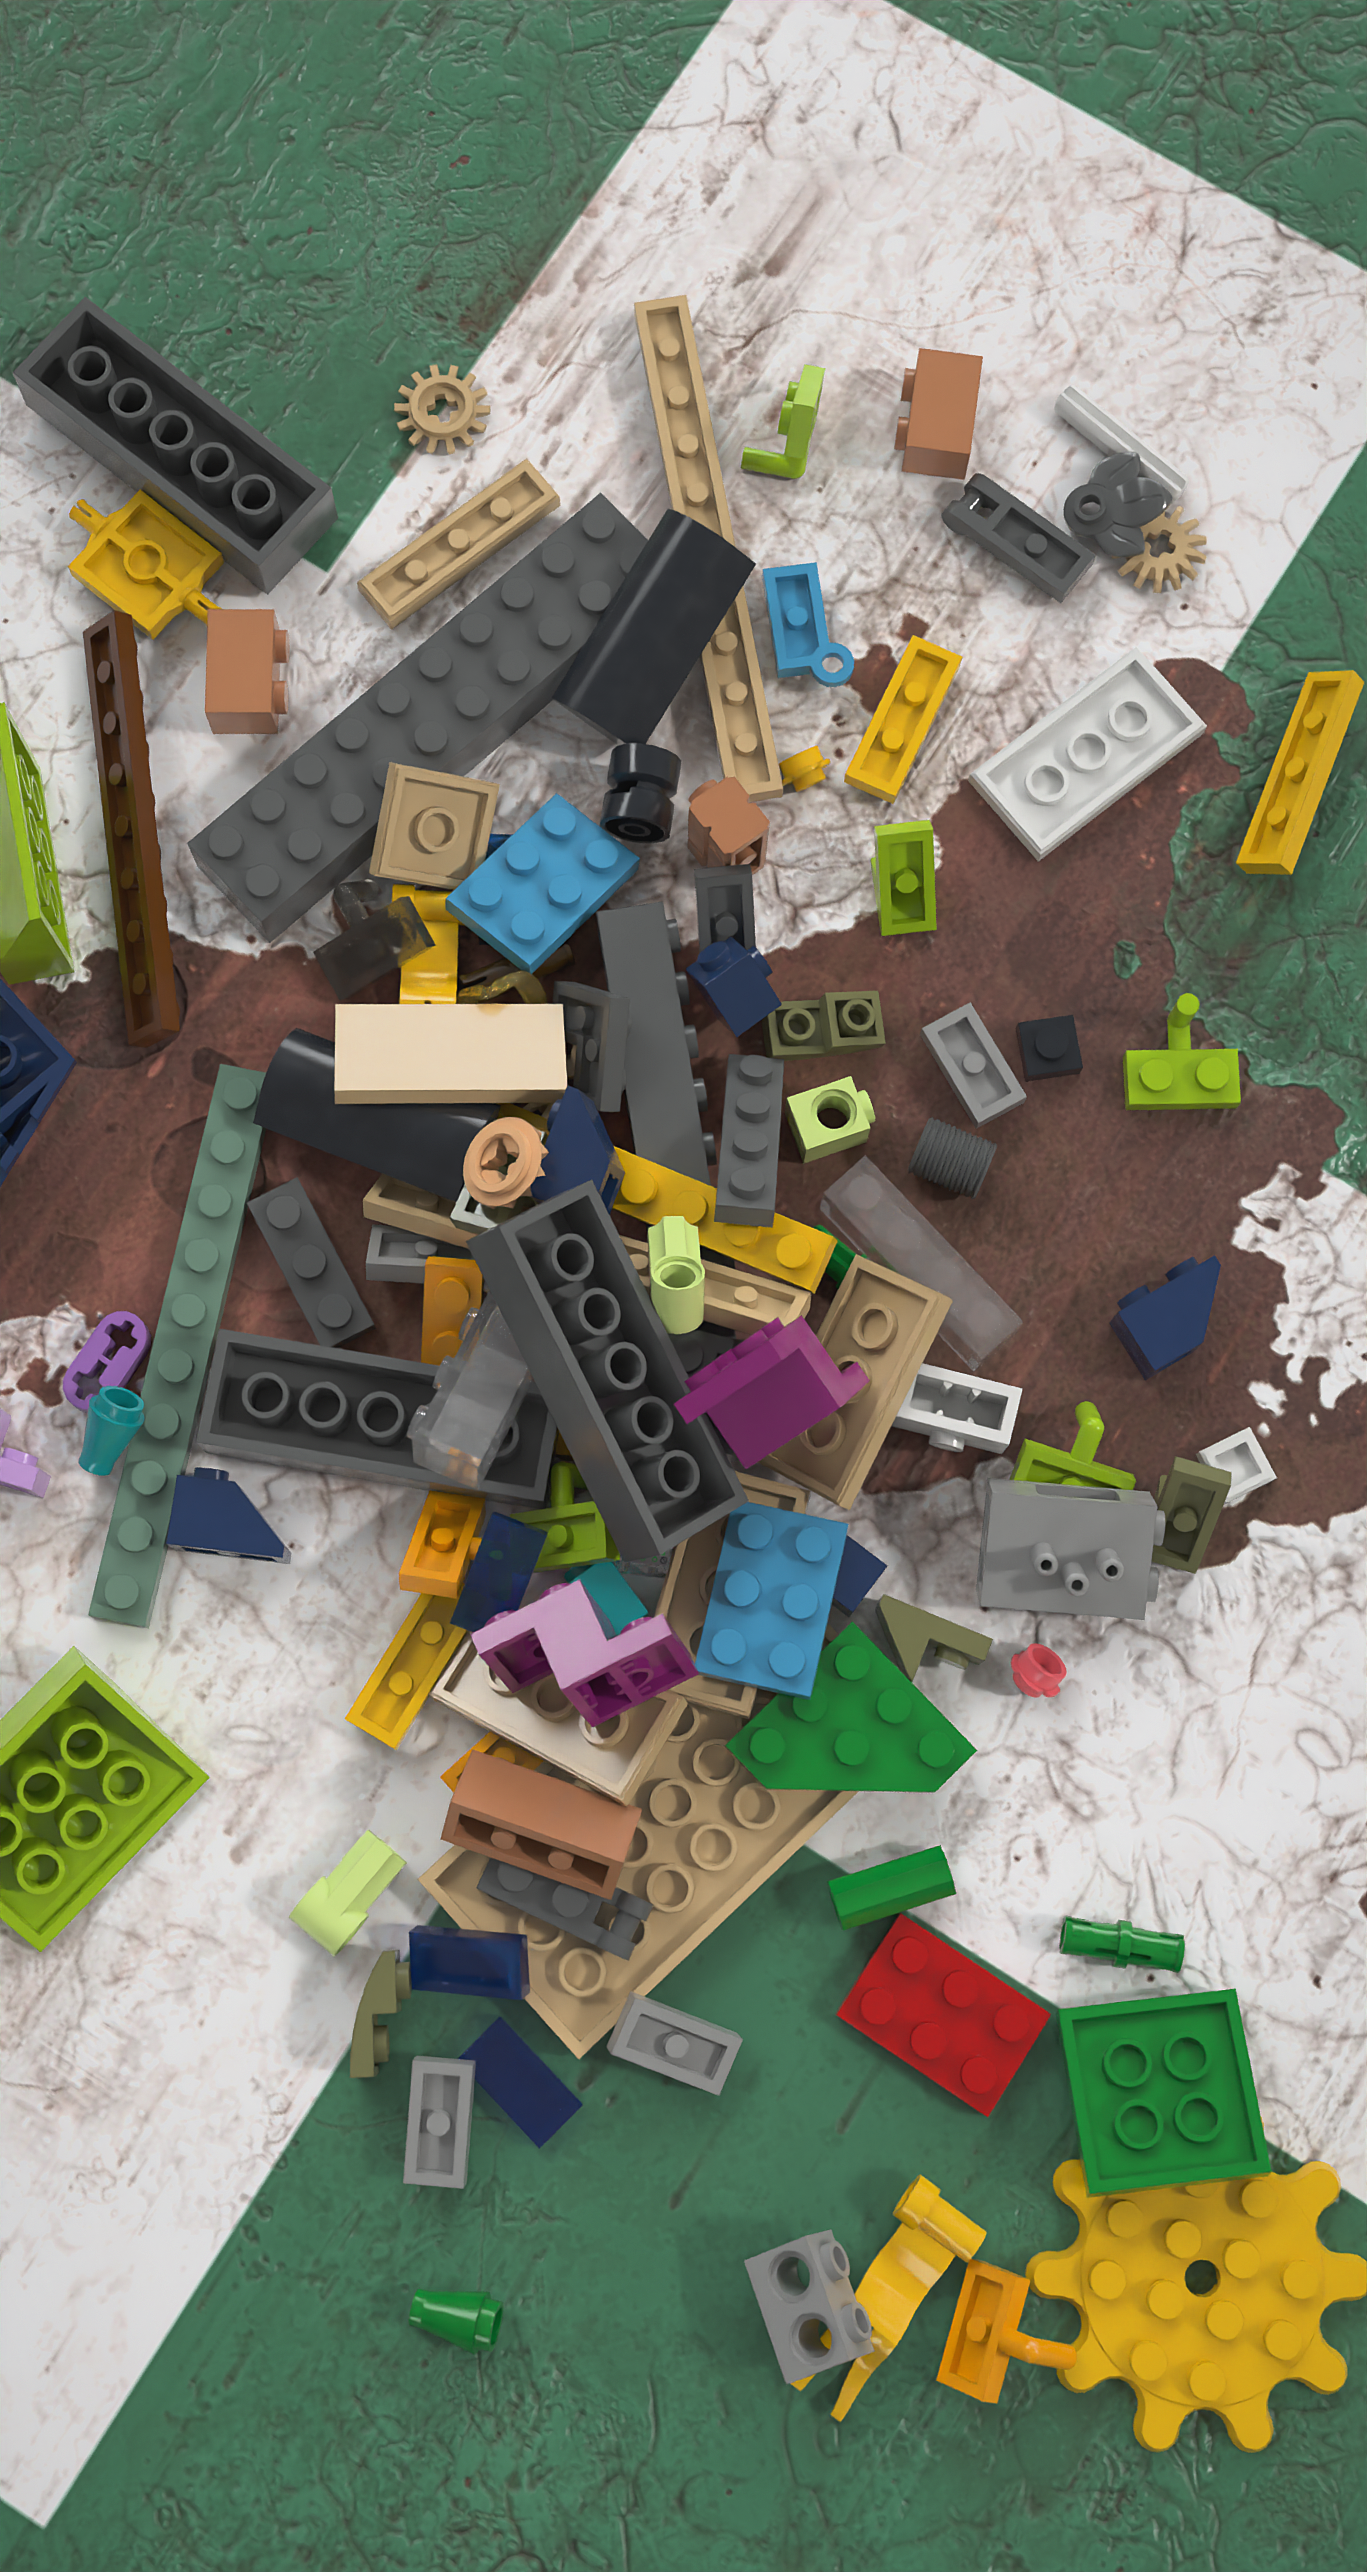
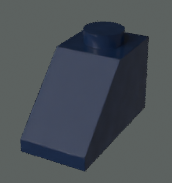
(220, 1520)

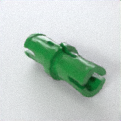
(1122, 1944)

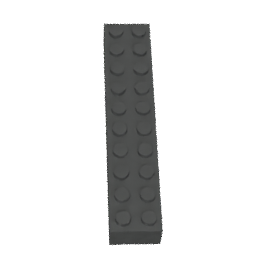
(432, 711)

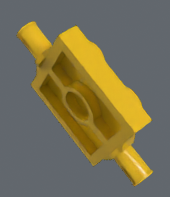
(145, 563)

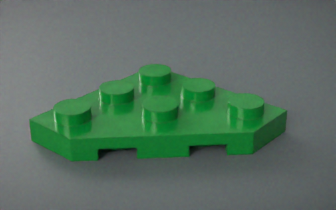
(857, 1731)

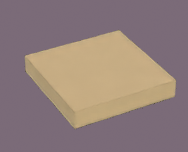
(432, 826)

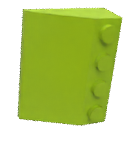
(31, 902)
(79, 1793)

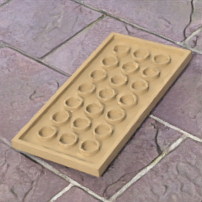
(696, 1855)

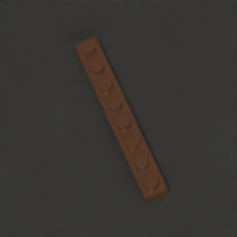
(131, 830)

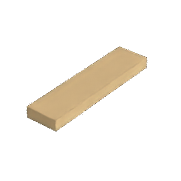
(459, 543)

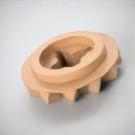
(490, 1151)

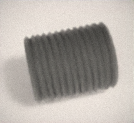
(952, 1158)

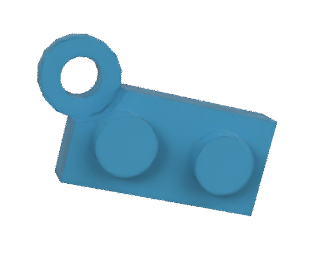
(800, 625)

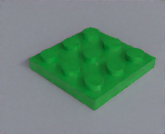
(1162, 2093)

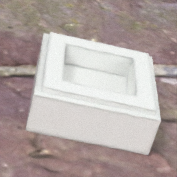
(1243, 1458)

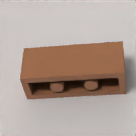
(540, 1824)

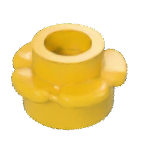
(804, 769)

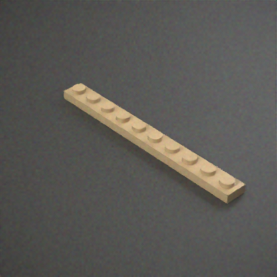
(698, 492)

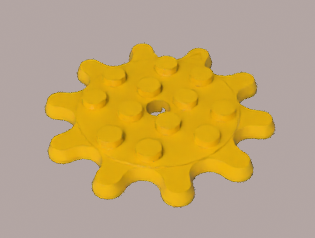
(1212, 2347)

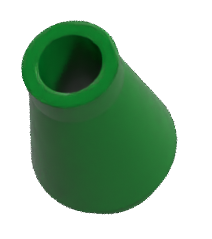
(459, 2317)

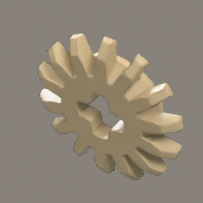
(456, 394)
(1167, 565)

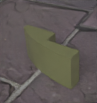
(824, 1027)
(382, 1994)

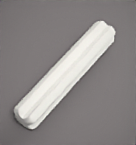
(1115, 438)

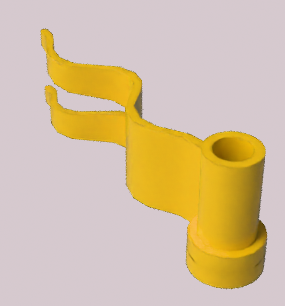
(434, 973)
(902, 2276)

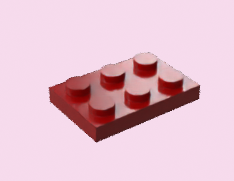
(943, 2014)

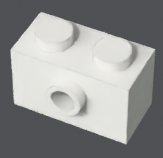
(959, 1410)

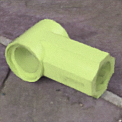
(676, 1274)
(340, 1903)

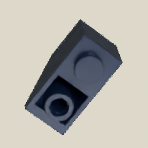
(578, 1151)
(1171, 1320)

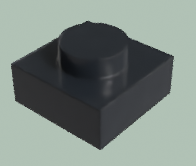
(1049, 1048)

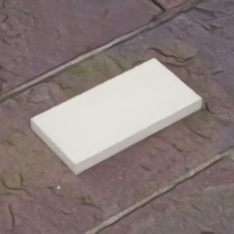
(1087, 753)

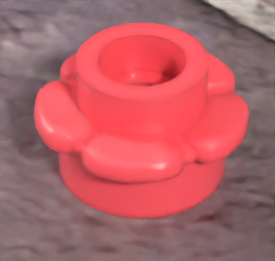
(1038, 1671)

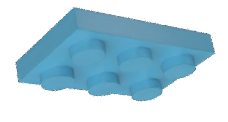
(542, 884)
(771, 1599)

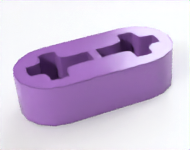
(96, 1354)

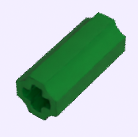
(891, 1887)

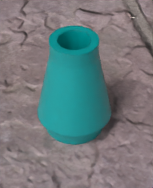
(110, 1426)

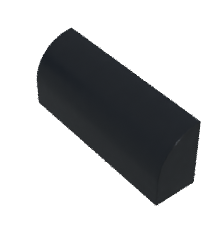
(654, 629)
(402, 1140)

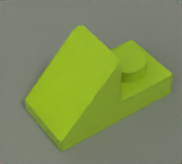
(904, 877)

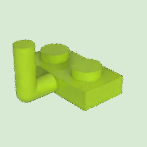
(797, 423)
(1181, 1075)
(1050, 1465)
(575, 1530)

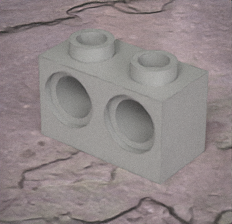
(795, 2311)

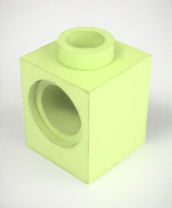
(814, 1138)

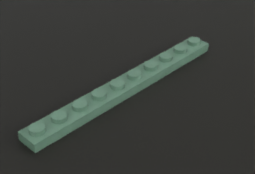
(182, 1351)

